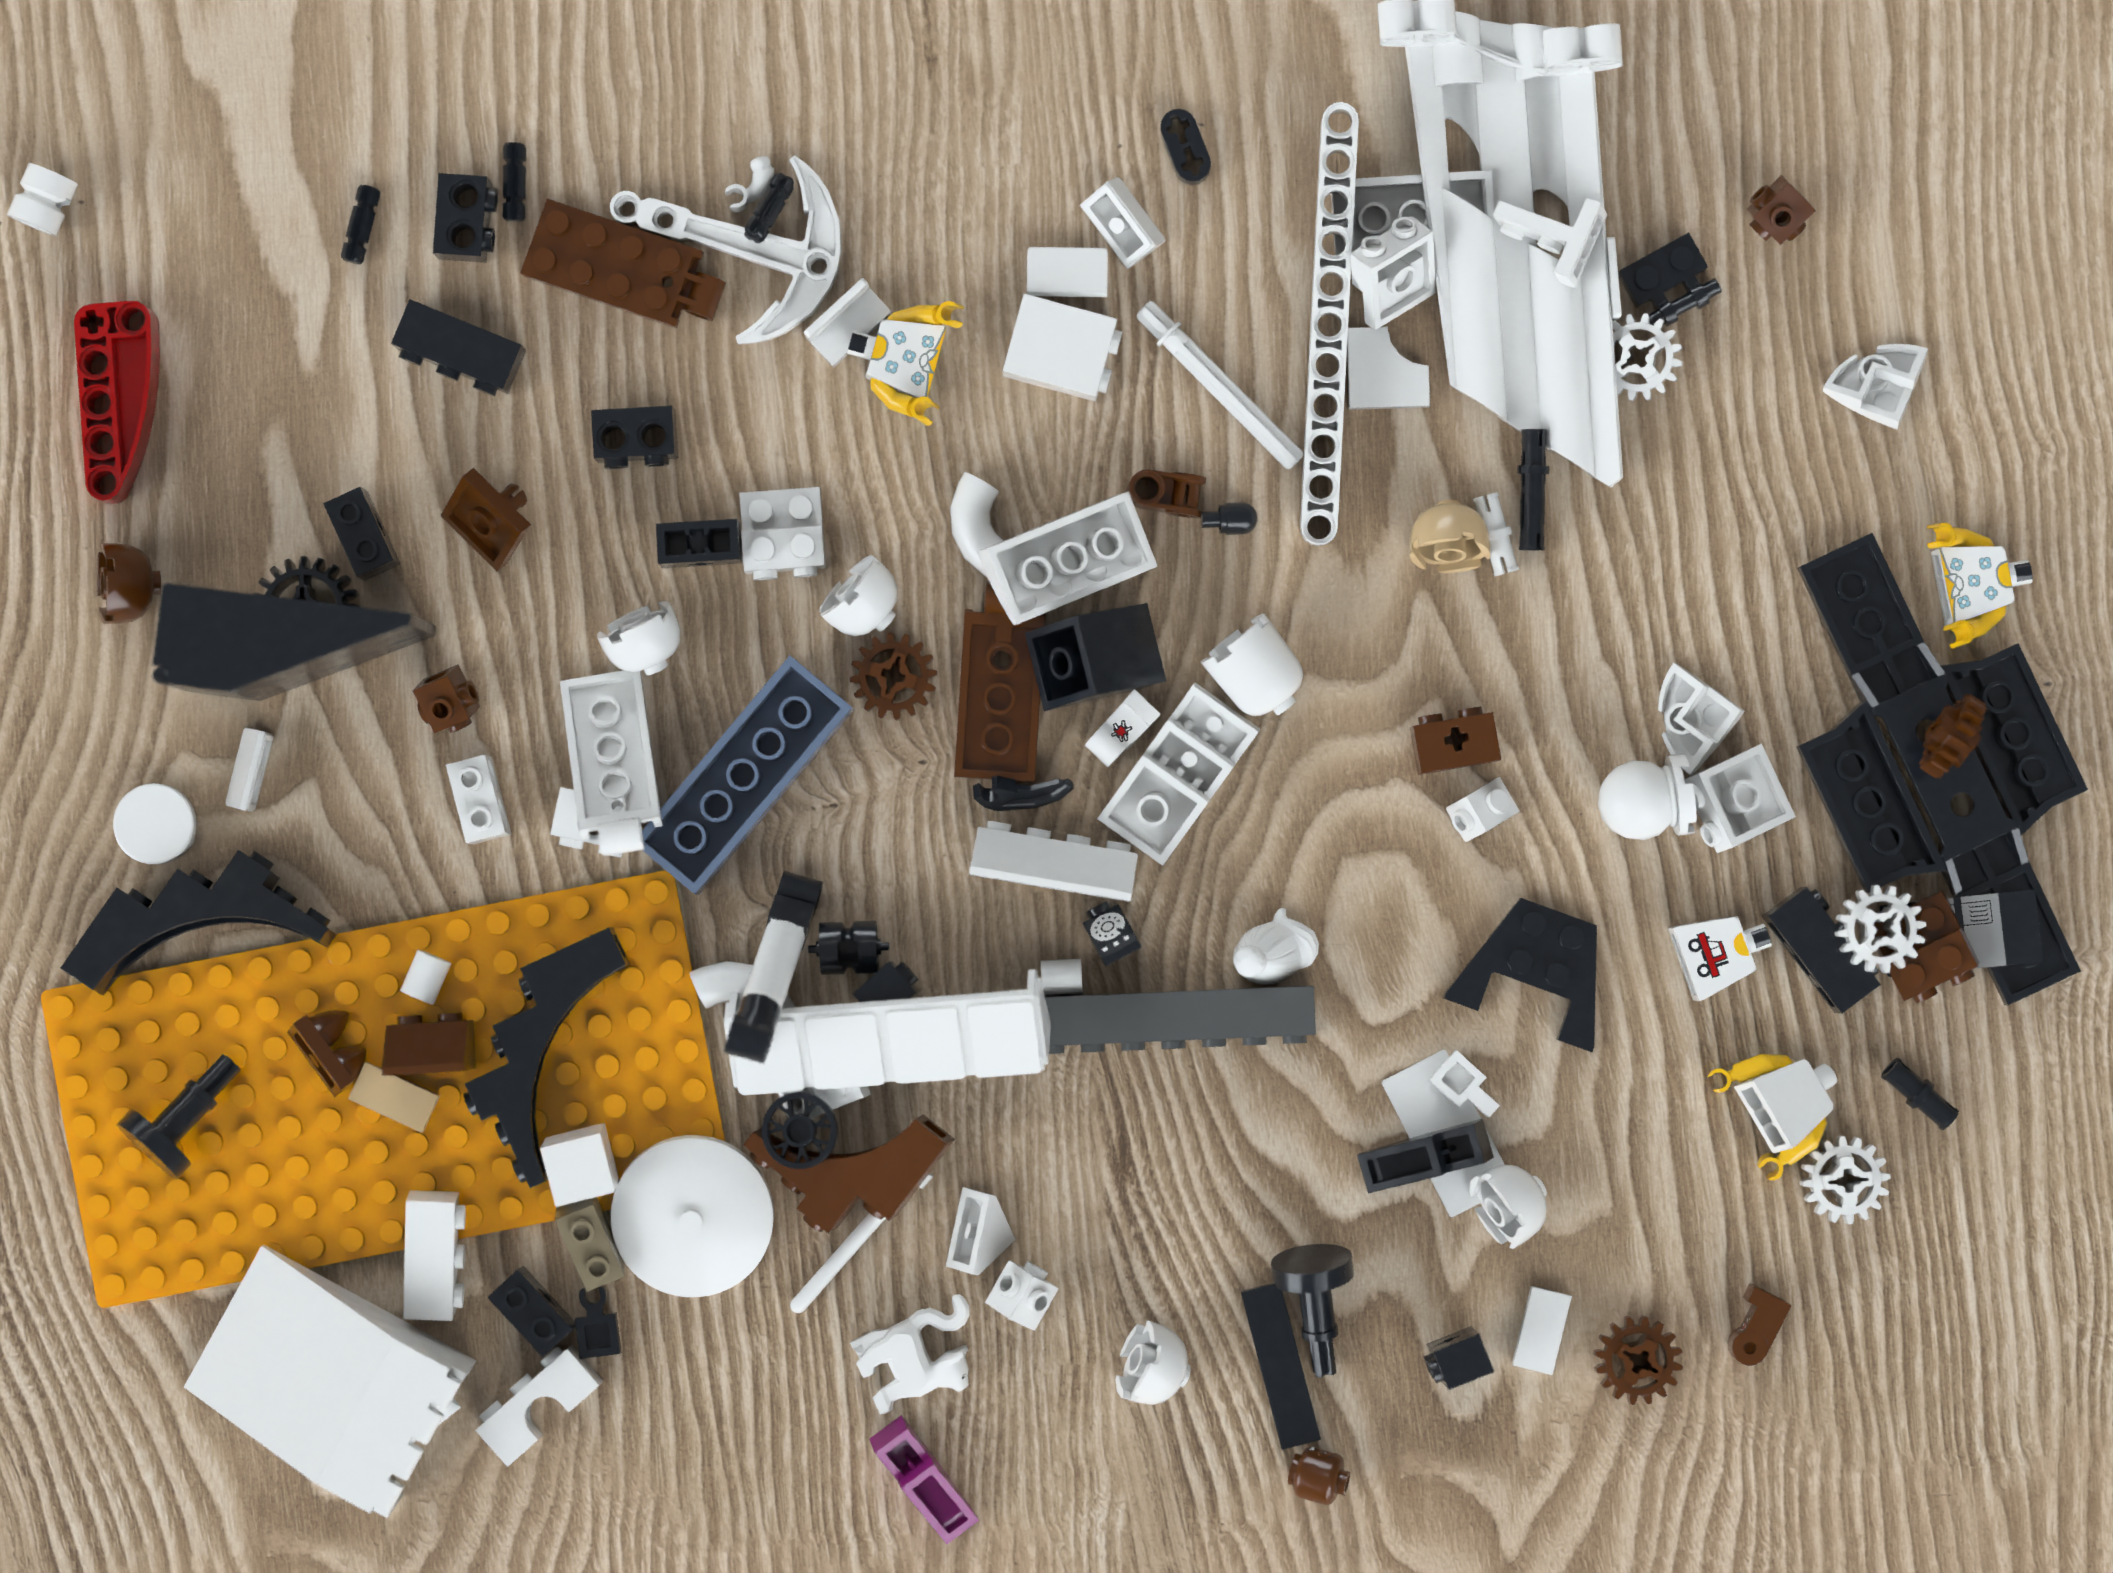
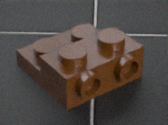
(1940, 958)

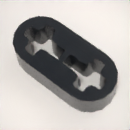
(1176, 150)

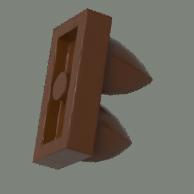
(315, 1037)

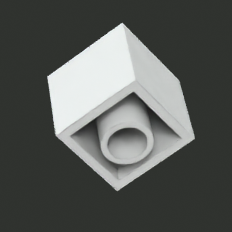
(580, 1164)

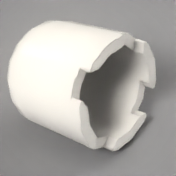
(1256, 669)

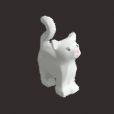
(906, 1354)

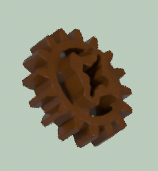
(876, 671)
(1952, 736)
(1629, 1377)

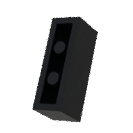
(457, 348)
(1811, 941)

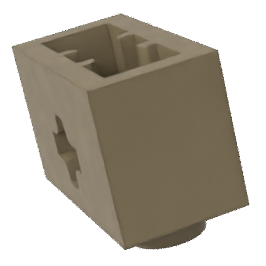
(590, 1242)

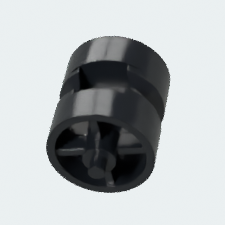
(848, 947)

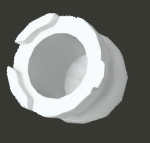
(1645, 799)

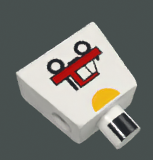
(1716, 953)

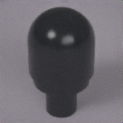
(1231, 518)

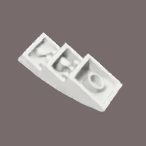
(1178, 774)

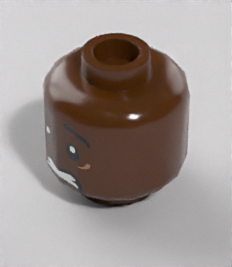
(1318, 1476)

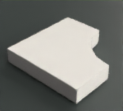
(1381, 375)

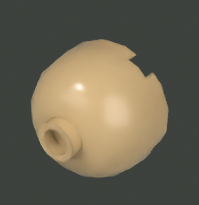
(1449, 537)

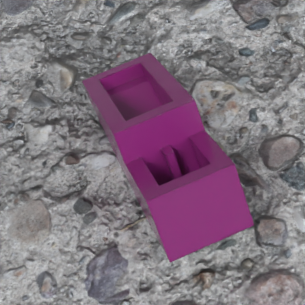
(923, 1479)

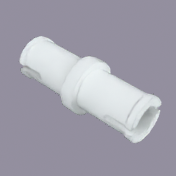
(1498, 533)

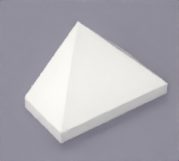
(978, 1232)

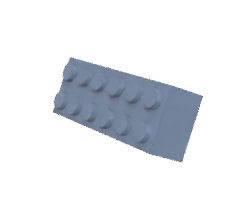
(744, 775)

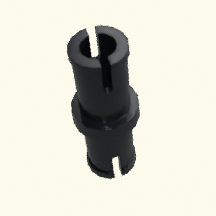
(1920, 1093)

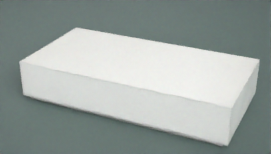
(1541, 1330)

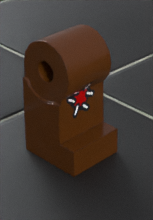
(1760, 1327)

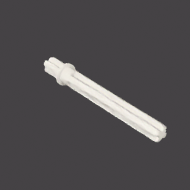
(1219, 384)

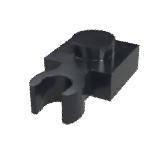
(597, 1331)

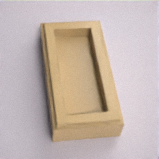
(394, 1097)

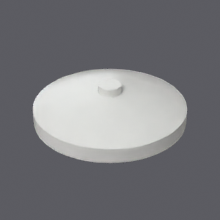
(692, 1216)

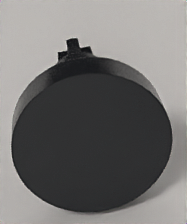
(160, 1137)
(1313, 1273)

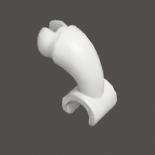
(761, 178)

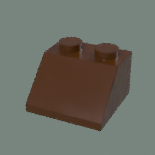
(430, 1046)

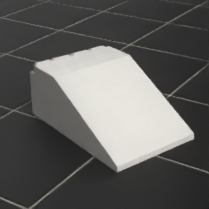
(327, 1380)

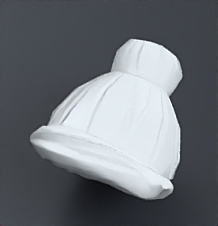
(1275, 950)

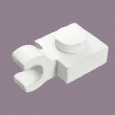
(1461, 1081)

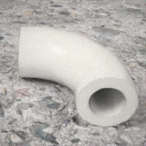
(971, 518)
(720, 979)

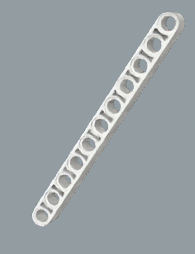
(1336, 305)

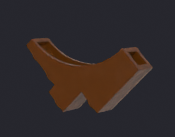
(879, 1176)

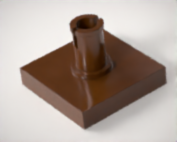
(487, 517)

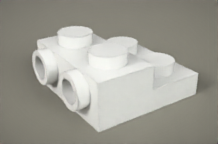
(1394, 270)
(782, 532)
(1739, 799)

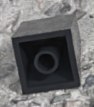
(1095, 656)

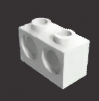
(478, 799)

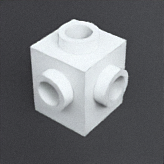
(1022, 1294)

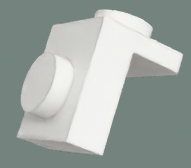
(1482, 809)

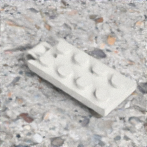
(611, 758)

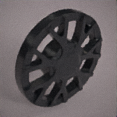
(799, 1130)

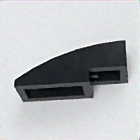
(1425, 1156)

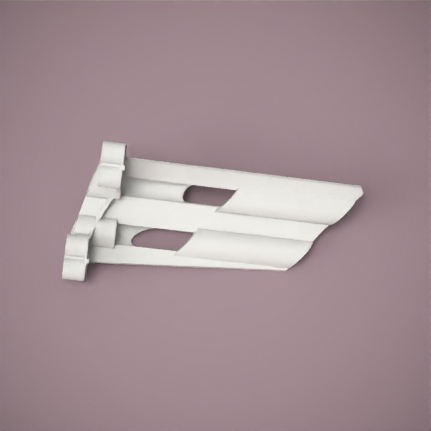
(1508, 324)

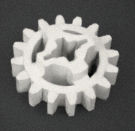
(1649, 372)
(1868, 942)
(1843, 1161)

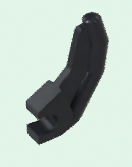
(1009, 795)

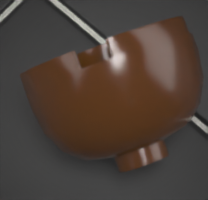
(125, 583)

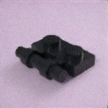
(1662, 271)

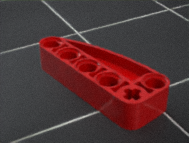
(130, 383)

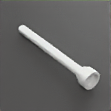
(838, 1260)

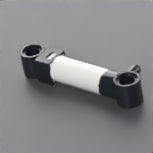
(773, 967)

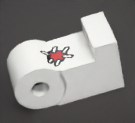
(1122, 728)

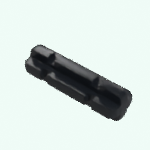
(514, 181)
(769, 208)
(360, 224)

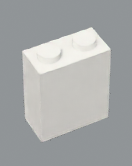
(1061, 348)

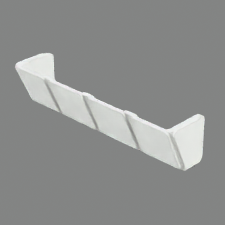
(900, 1041)

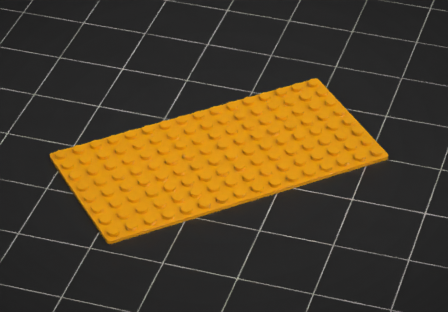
(324, 1173)

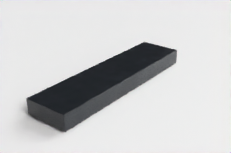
(1280, 1366)

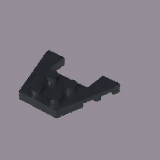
(1544, 952)

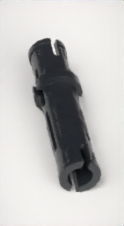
(1533, 481)

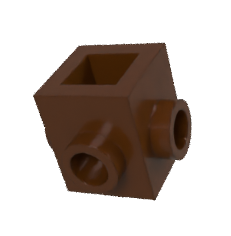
(1779, 211)
(447, 700)

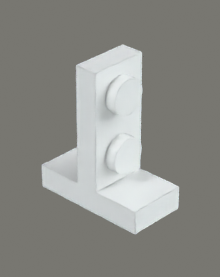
(1553, 236)

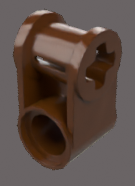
(1170, 492)

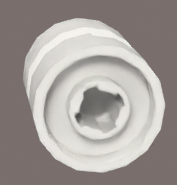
(42, 199)

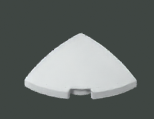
(1878, 383)
(1694, 716)

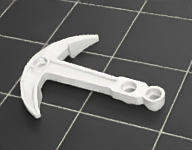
(775, 252)

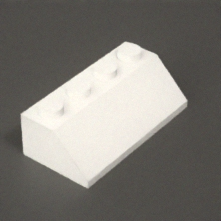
(1054, 863)

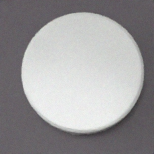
(155, 823)

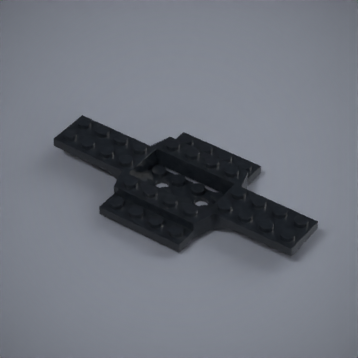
(2010, 775)

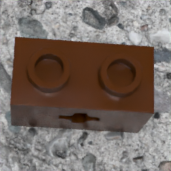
(1479, 747)

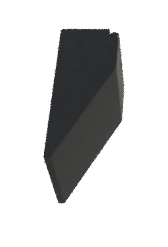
(267, 644)

